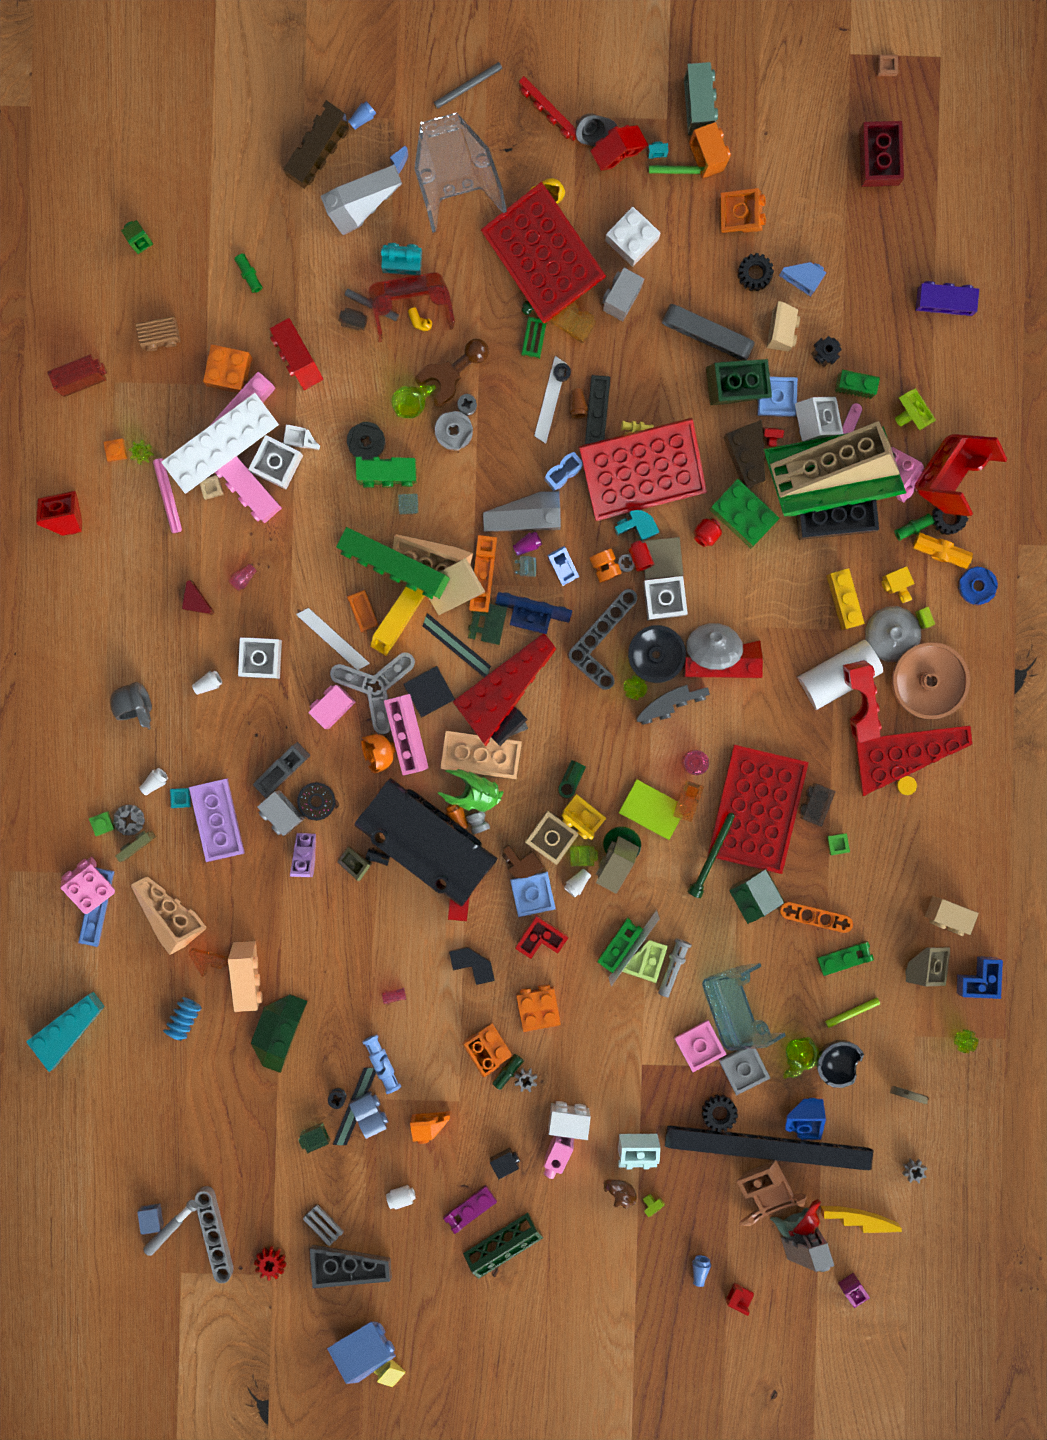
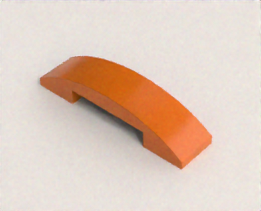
(484, 571)

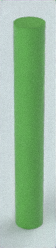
(675, 169)

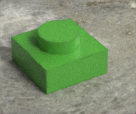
(102, 823)
(838, 844)

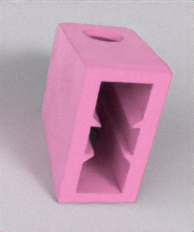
(558, 1155)

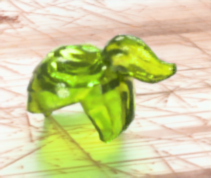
(410, 401)
(800, 1056)

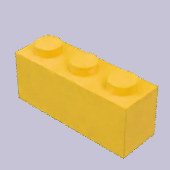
(845, 599)

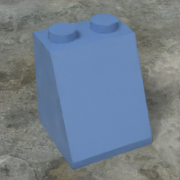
(362, 1352)

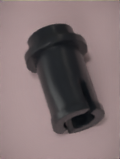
(376, 856)

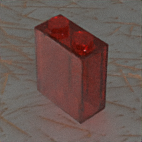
(77, 375)

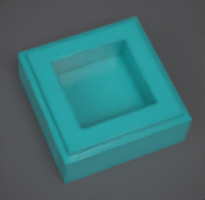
(180, 798)

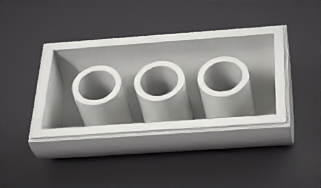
(827, 679)

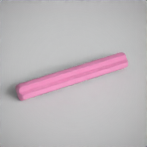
(167, 496)

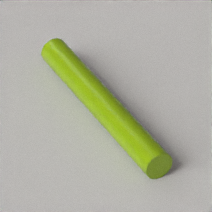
(852, 1012)

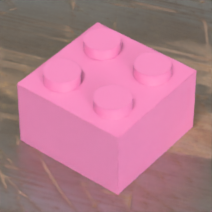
(331, 706)

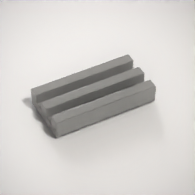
(311, 1223)

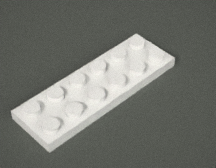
(220, 443)

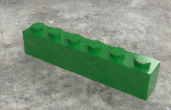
(393, 563)

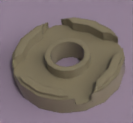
(909, 1094)

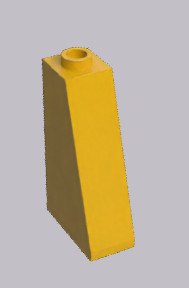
(396, 620)

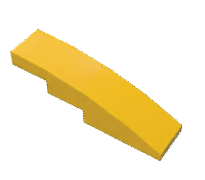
(867, 1221)

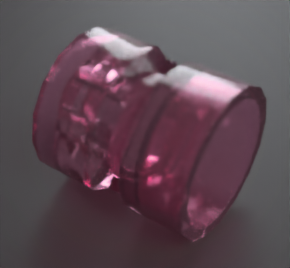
(695, 762)

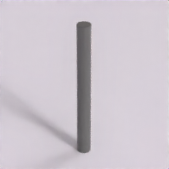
(468, 85)

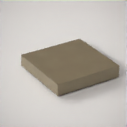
(666, 558)

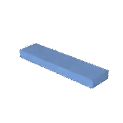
(93, 921)

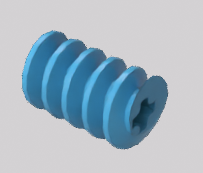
(184, 1018)

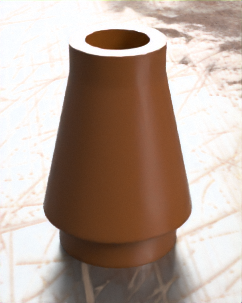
(578, 405)

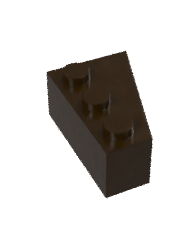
(747, 453)

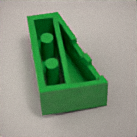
(386, 472)

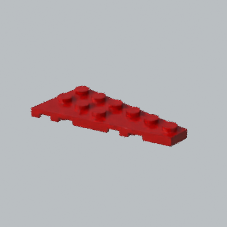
(499, 692)

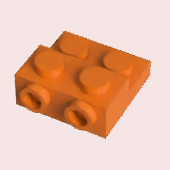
(742, 211)
(538, 1008)

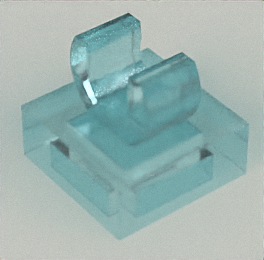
(527, 566)

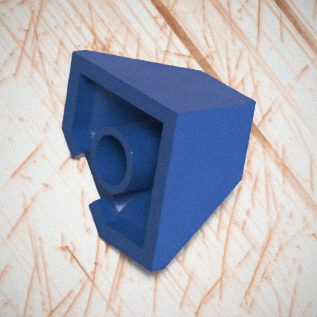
(807, 1119)

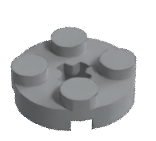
(449, 420)

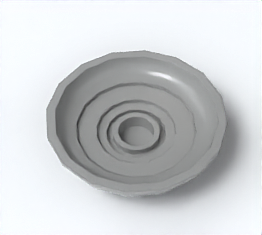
(892, 632)
(714, 646)

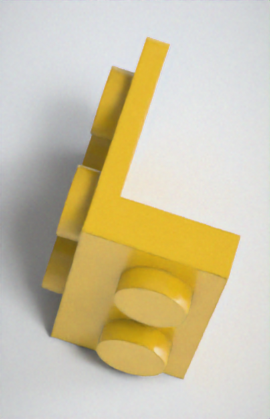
(583, 817)

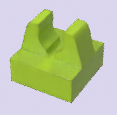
(653, 1206)

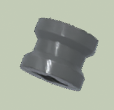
(468, 408)

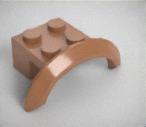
(769, 1191)

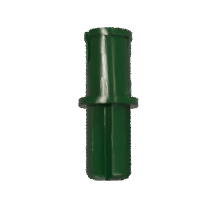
(508, 1071)

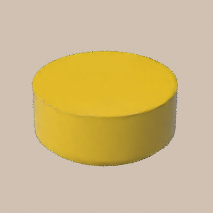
(906, 785)

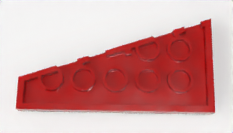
(899, 755)

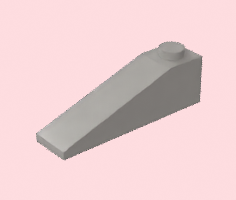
(358, 199)
(530, 513)

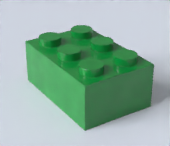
(744, 513)

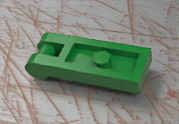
(619, 945)
(844, 958)

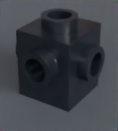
(820, 354)

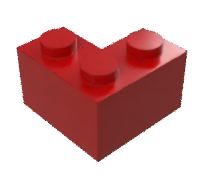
(618, 145)
(538, 933)

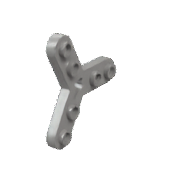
(386, 677)

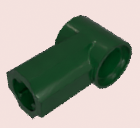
(572, 777)

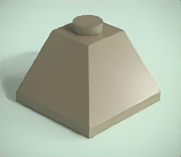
(929, 967)

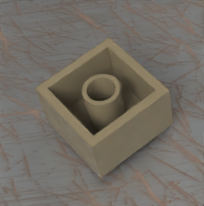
(616, 864)

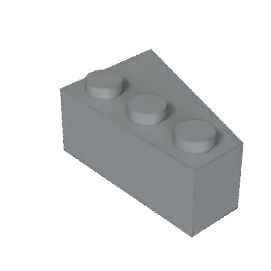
(809, 1251)

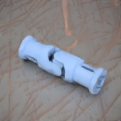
(380, 1061)

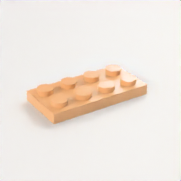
(471, 755)

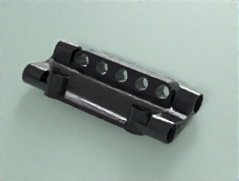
(426, 841)

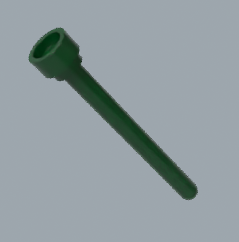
(697, 887)

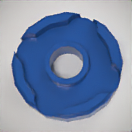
(967, 590)

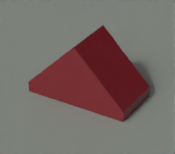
(194, 600)

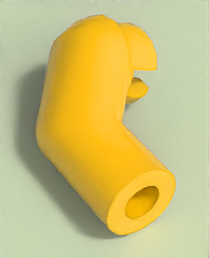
(418, 322)

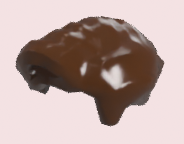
(622, 1192)

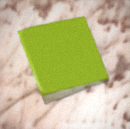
(925, 618)

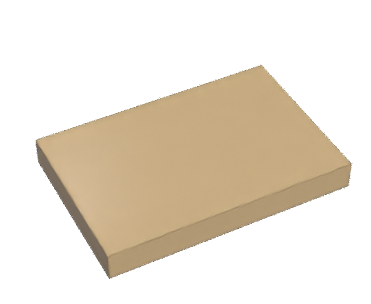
(460, 588)

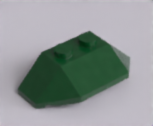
(277, 1031)

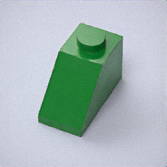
(136, 236)

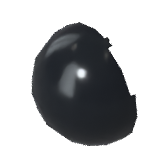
(838, 1063)

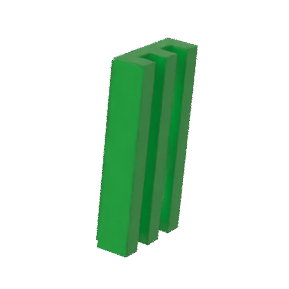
(531, 353)

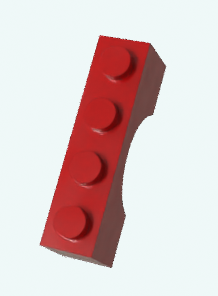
(865, 722)

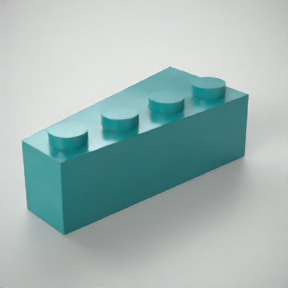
(60, 1035)

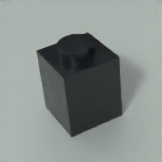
(505, 1163)

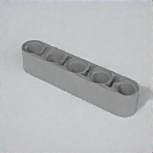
(212, 1243)

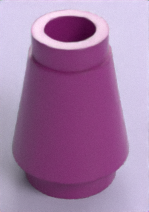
(528, 543)

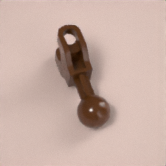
(448, 375)

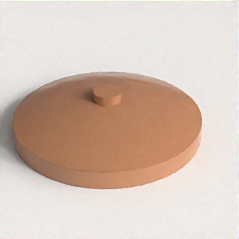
(930, 680)

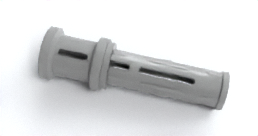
(679, 959)

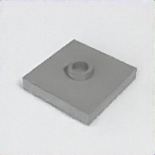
(744, 1069)

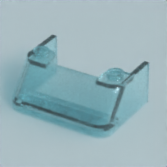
(733, 1013)

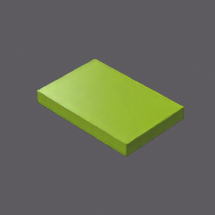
(650, 809)

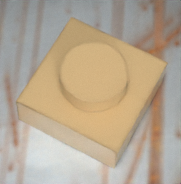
(211, 487)

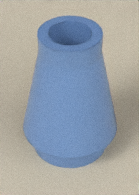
(362, 115)
(701, 1268)

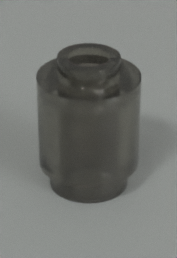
(353, 319)

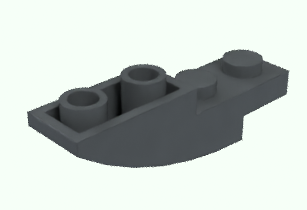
(664, 704)

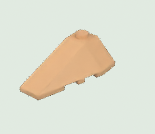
(169, 919)

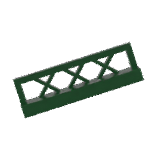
(507, 1250)

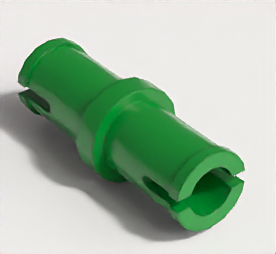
(248, 273)
(914, 527)

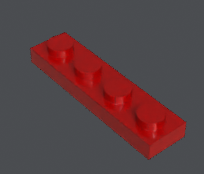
(527, 89)

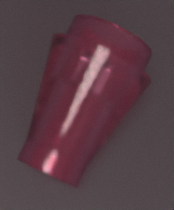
(242, 577)

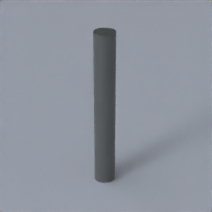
(366, 302)

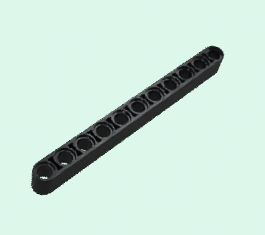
(769, 1147)

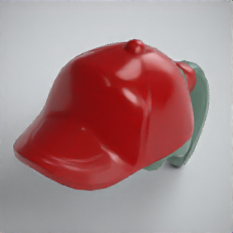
(801, 1223)

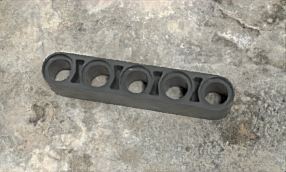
(708, 332)

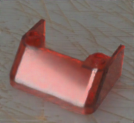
(383, 293)

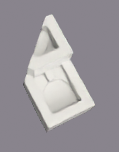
(299, 437)

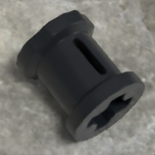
(334, 1102)

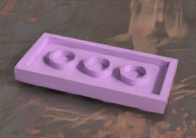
(216, 820)

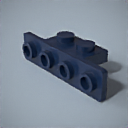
(532, 614)

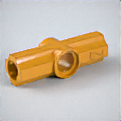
(942, 550)

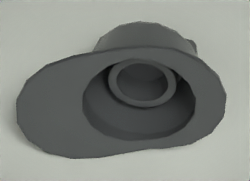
(593, 128)

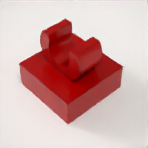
(772, 434)

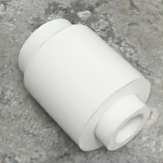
(400, 1197)

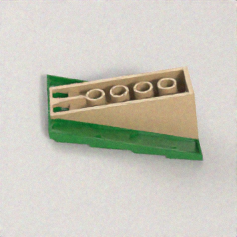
(834, 471)

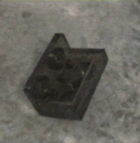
(817, 804)

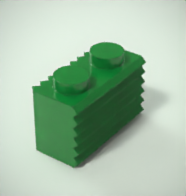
(857, 384)

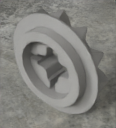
(136, 815)

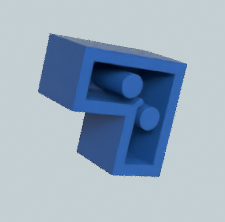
(986, 982)

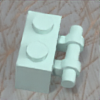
(638, 1150)

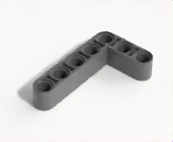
(599, 636)

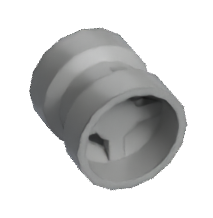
(478, 822)

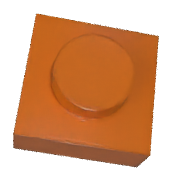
(115, 450)

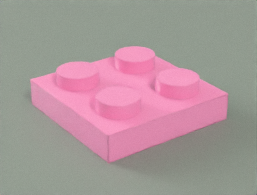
(700, 1045)

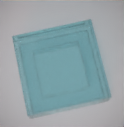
(408, 504)

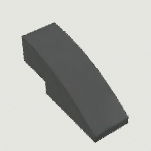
(281, 769)

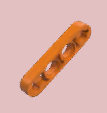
(815, 918)

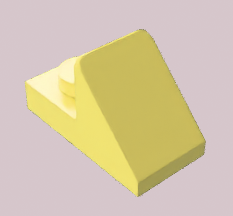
(389, 1373)

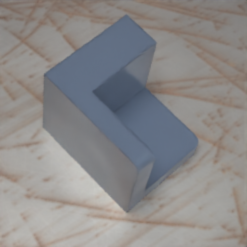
(150, 1219)

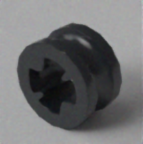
(556, 371)

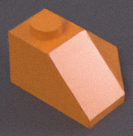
(427, 1125)

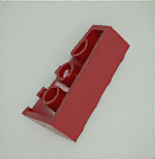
(748, 666)

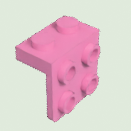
(910, 471)
(86, 886)

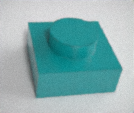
(657, 150)

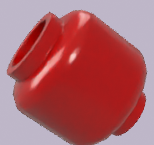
(707, 532)

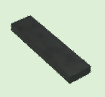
(597, 409)

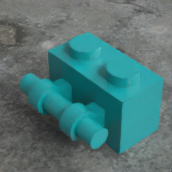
(401, 259)

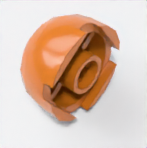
(378, 751)

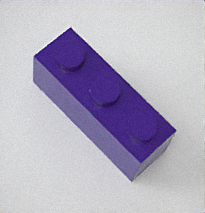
(947, 298)

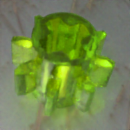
(146, 452)
(635, 687)
(966, 1041)

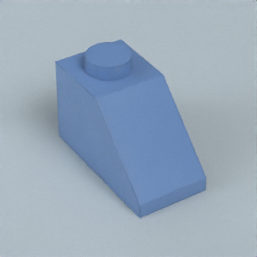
(804, 276)

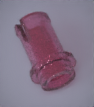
(393, 996)

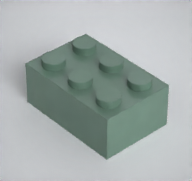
(700, 96)

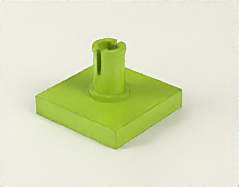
(915, 410)

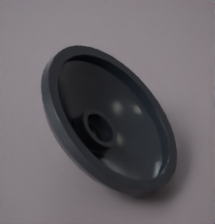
(670, 649)

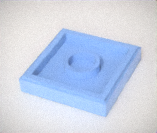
(783, 398)
(533, 894)

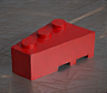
(295, 353)

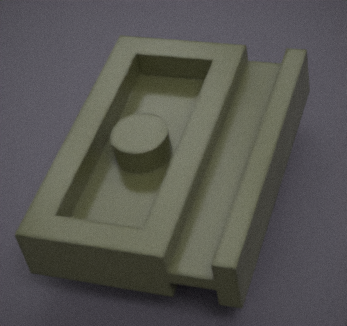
(130, 849)

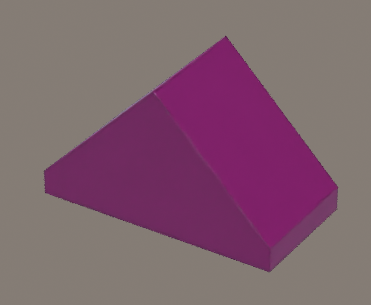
(853, 1290)

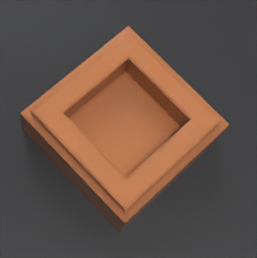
(887, 65)

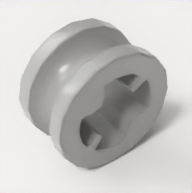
(622, 566)

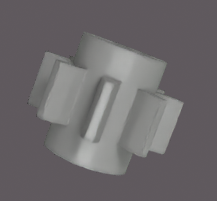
(523, 1074)
(914, 1175)

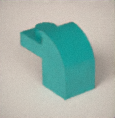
(641, 521)

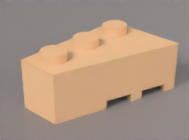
(244, 976)

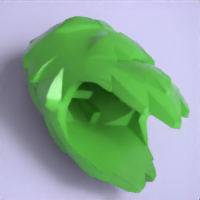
(478, 792)

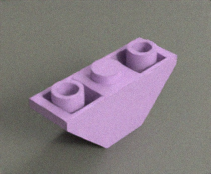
(304, 855)

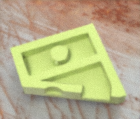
(647, 961)

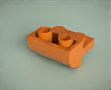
(487, 1049)

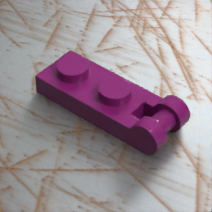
(470, 1209)

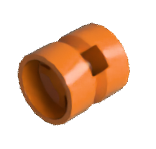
(602, 559)

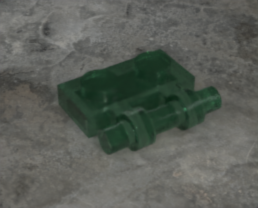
(492, 627)

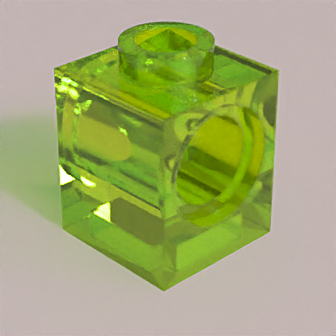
(583, 855)

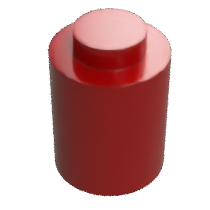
(641, 556)

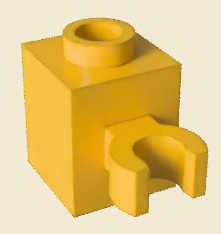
(898, 582)

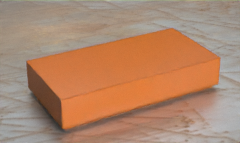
(363, 611)

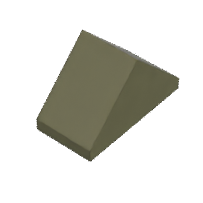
(354, 863)

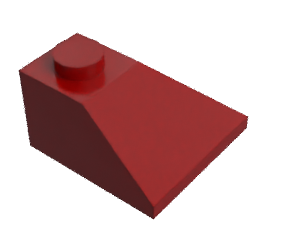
(60, 513)

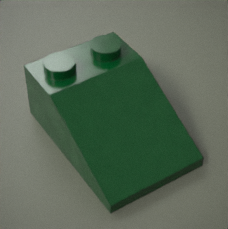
(738, 381)

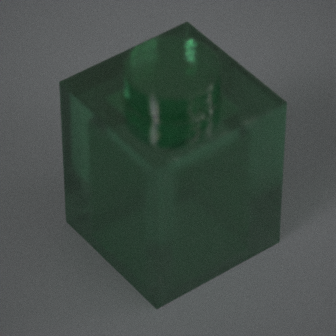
(314, 1138)

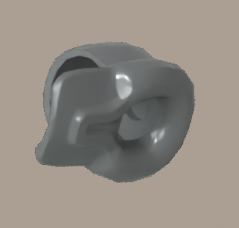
(132, 702)

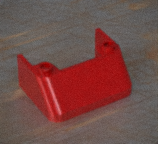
(949, 467)

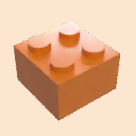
(709, 149)
(227, 369)

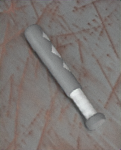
(155, 1243)

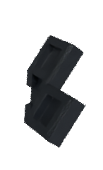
(466, 958)

